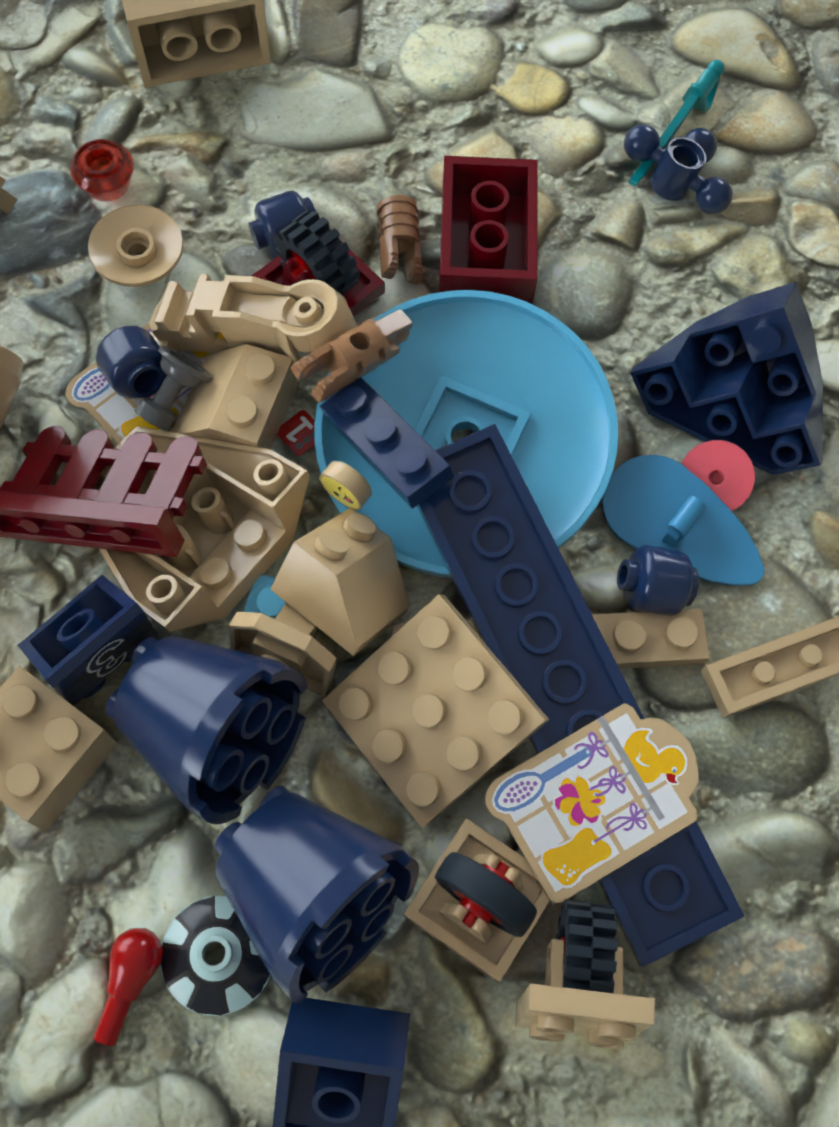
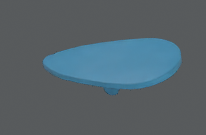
(669, 507)

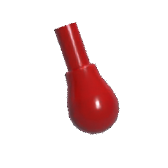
(131, 965)

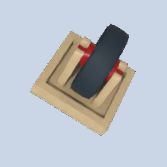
(479, 900)

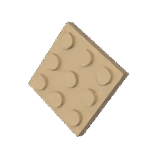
(434, 710)

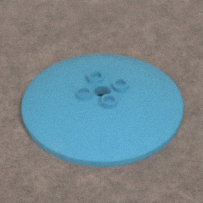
(483, 364)

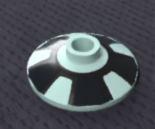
(195, 982)

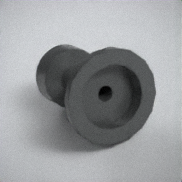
(180, 372)

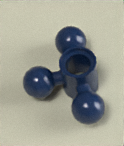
(680, 166)

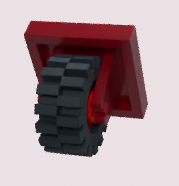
(313, 251)

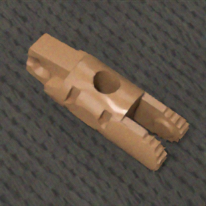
(354, 353)

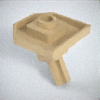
(288, 640)

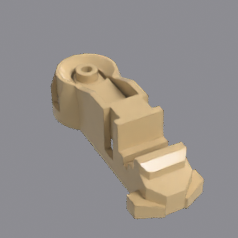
(252, 314)

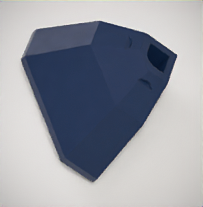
(744, 380)

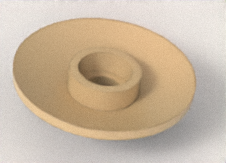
(130, 232)

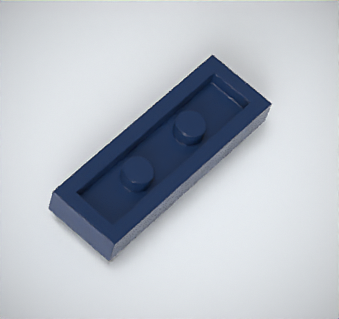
(387, 442)

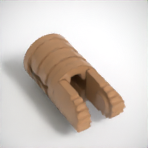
(399, 237)

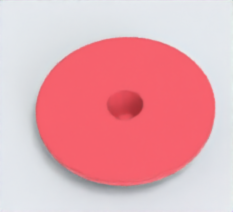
(723, 469)

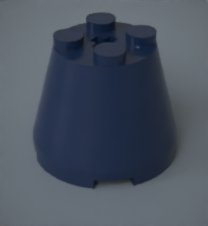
(209, 720)
(310, 889)

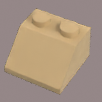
(242, 400)
(344, 580)

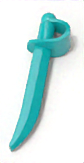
(699, 96)

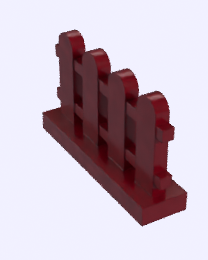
(104, 517)

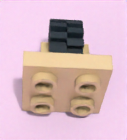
(584, 984)

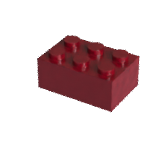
(489, 226)

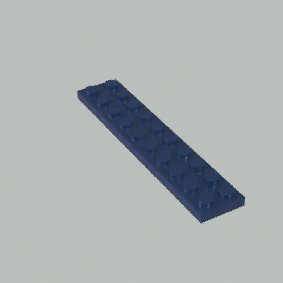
(553, 648)

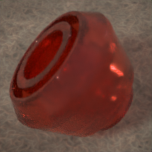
(102, 169)

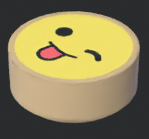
(345, 485)

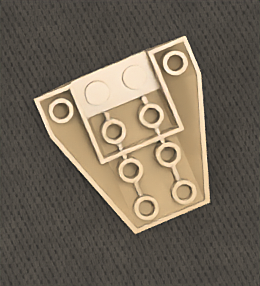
(233, 532)

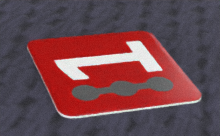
(298, 433)

